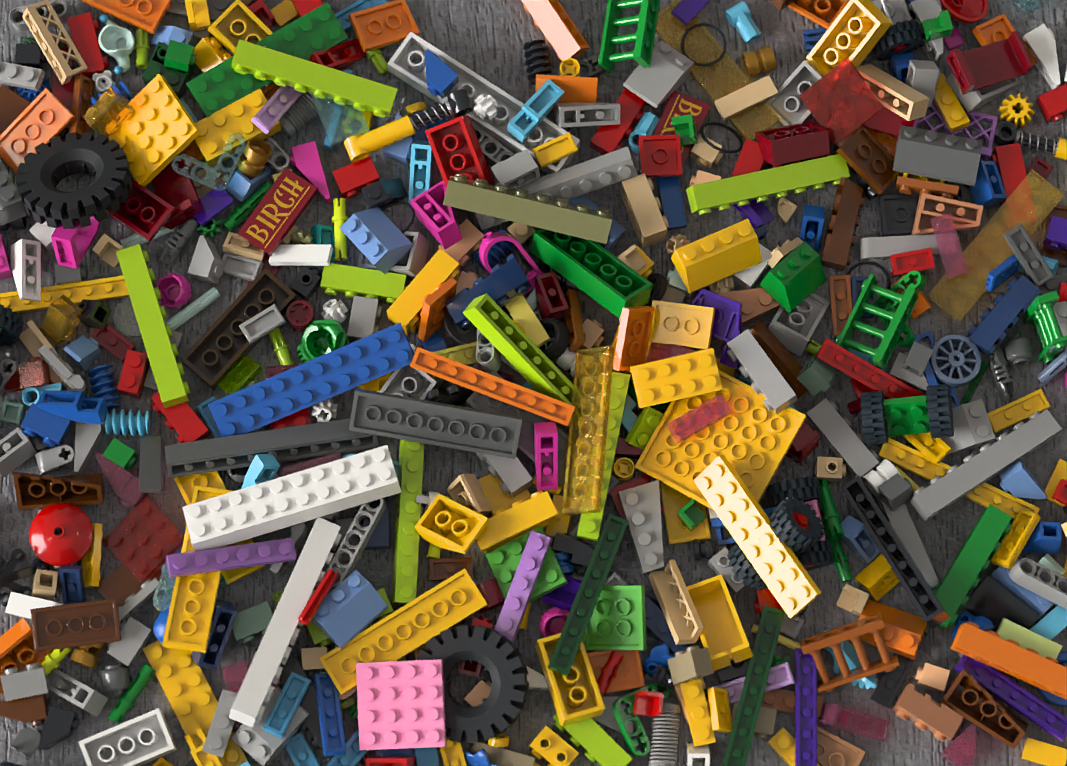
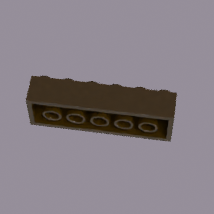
(224, 343)

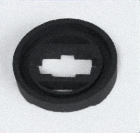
(660, 285)

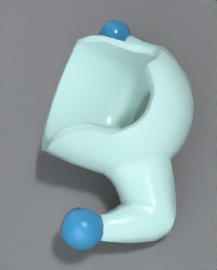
(117, 43)

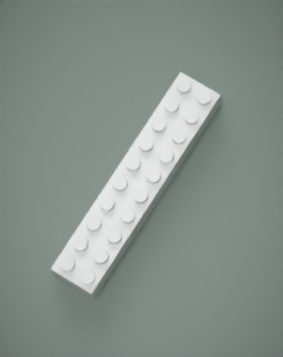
(410, 66)
(291, 499)
(283, 626)

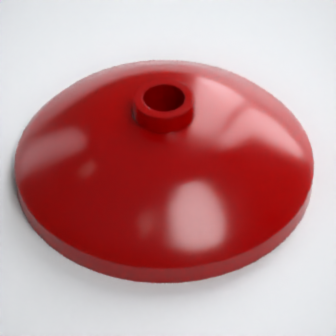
(966, 10)
(71, 544)

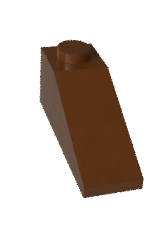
(27, 710)

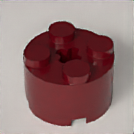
(804, 443)

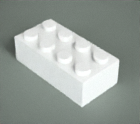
(130, 742)

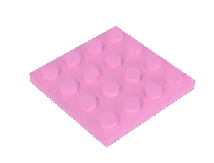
(401, 704)

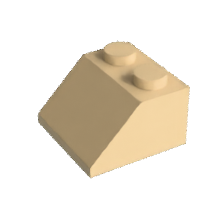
(468, 492)

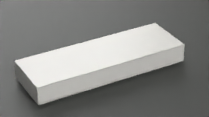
(302, 255)

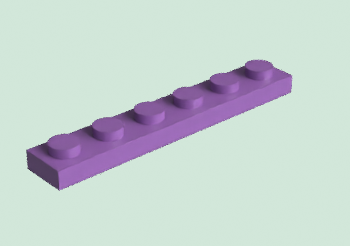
(231, 557)
(523, 585)

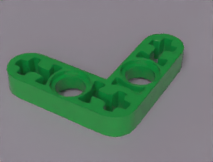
(909, 280)
(629, 701)

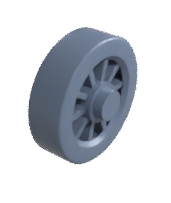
(955, 360)

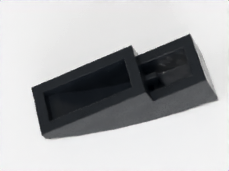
(580, 549)

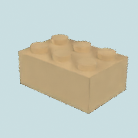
(644, 210)

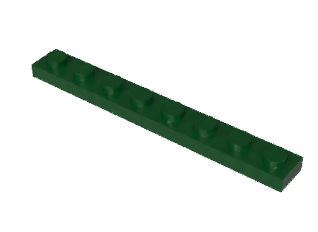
(588, 594)
(754, 687)

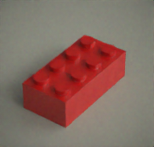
(458, 150)

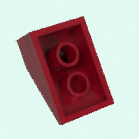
(143, 212)

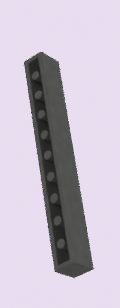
(283, 443)

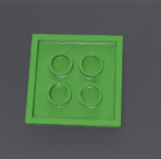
(507, 558)
(618, 619)

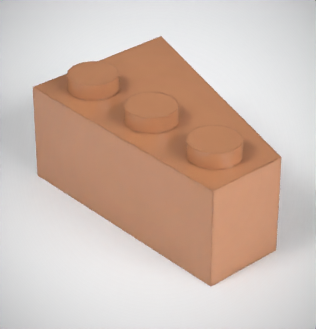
(964, 214)
(755, 304)
(927, 713)

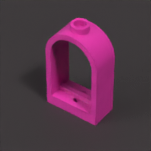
(490, 239)
(73, 244)

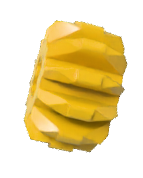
(1016, 103)

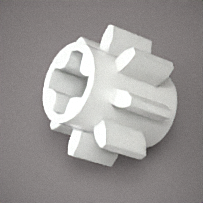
(485, 107)
(334, 310)
(325, 410)

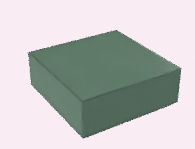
(12, 412)

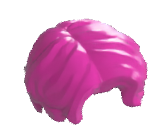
(174, 290)
(552, 622)

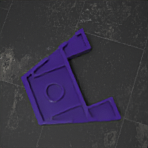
(726, 319)

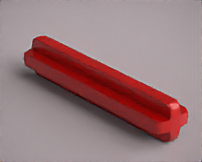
(318, 597)

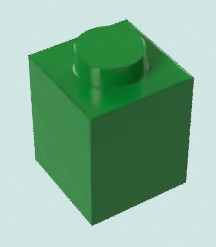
(179, 56)
(121, 454)

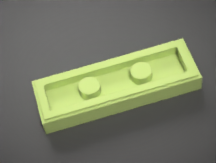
(1028, 639)

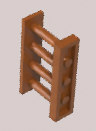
(852, 632)

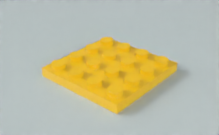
(154, 130)

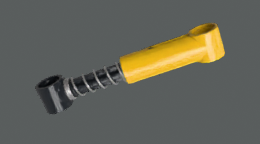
(362, 145)
(1058, 147)

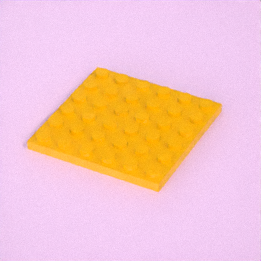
(748, 437)

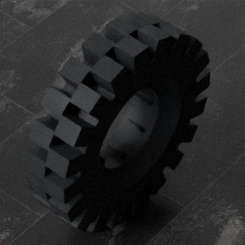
(51, 164)
(507, 676)

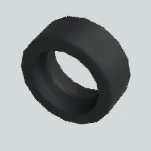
(561, 340)

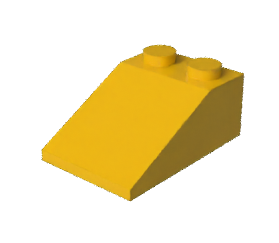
(450, 525)

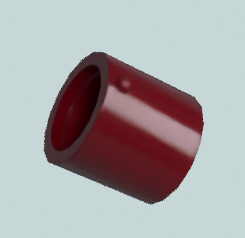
(300, 315)
(491, 593)

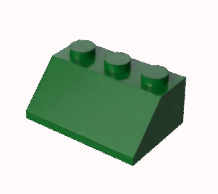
(795, 277)

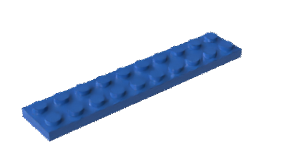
(312, 381)

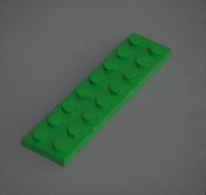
(300, 38)

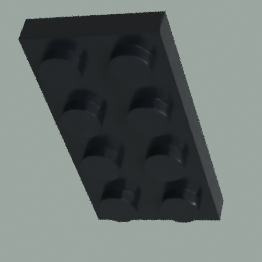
(899, 213)

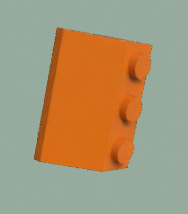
(820, 11)
(575, 88)
(901, 632)
(18, 648)

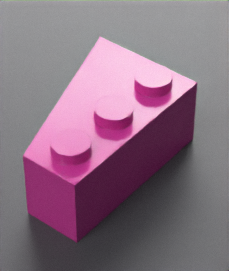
(436, 217)

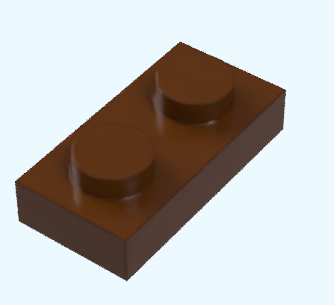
(446, 567)

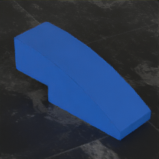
(73, 406)

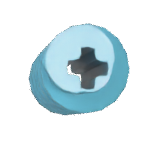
(127, 422)

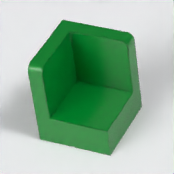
(938, 27)
(686, 127)
(691, 515)

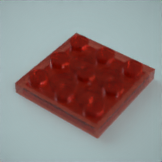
(841, 101)
(144, 539)

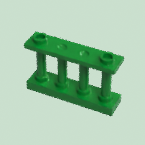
(644, 35)
(1046, 325)
(889, 336)

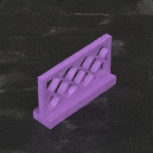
(985, 151)

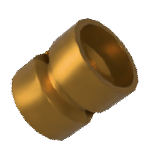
(758, 61)
(254, 157)
(88, 658)

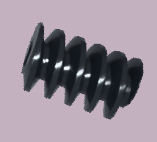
(535, 59)

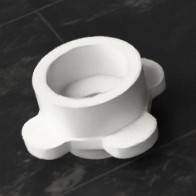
(106, 75)

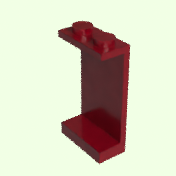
(990, 63)
(179, 193)

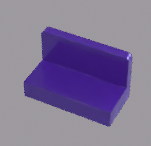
(213, 204)
(756, 213)
(563, 596)

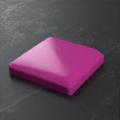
(954, 40)

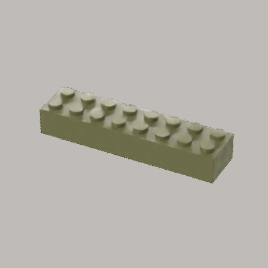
(528, 209)

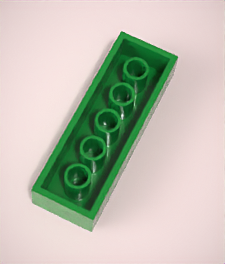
(592, 270)
(971, 561)

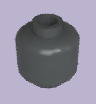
(1019, 350)
(115, 678)

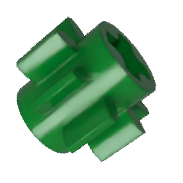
(211, 232)

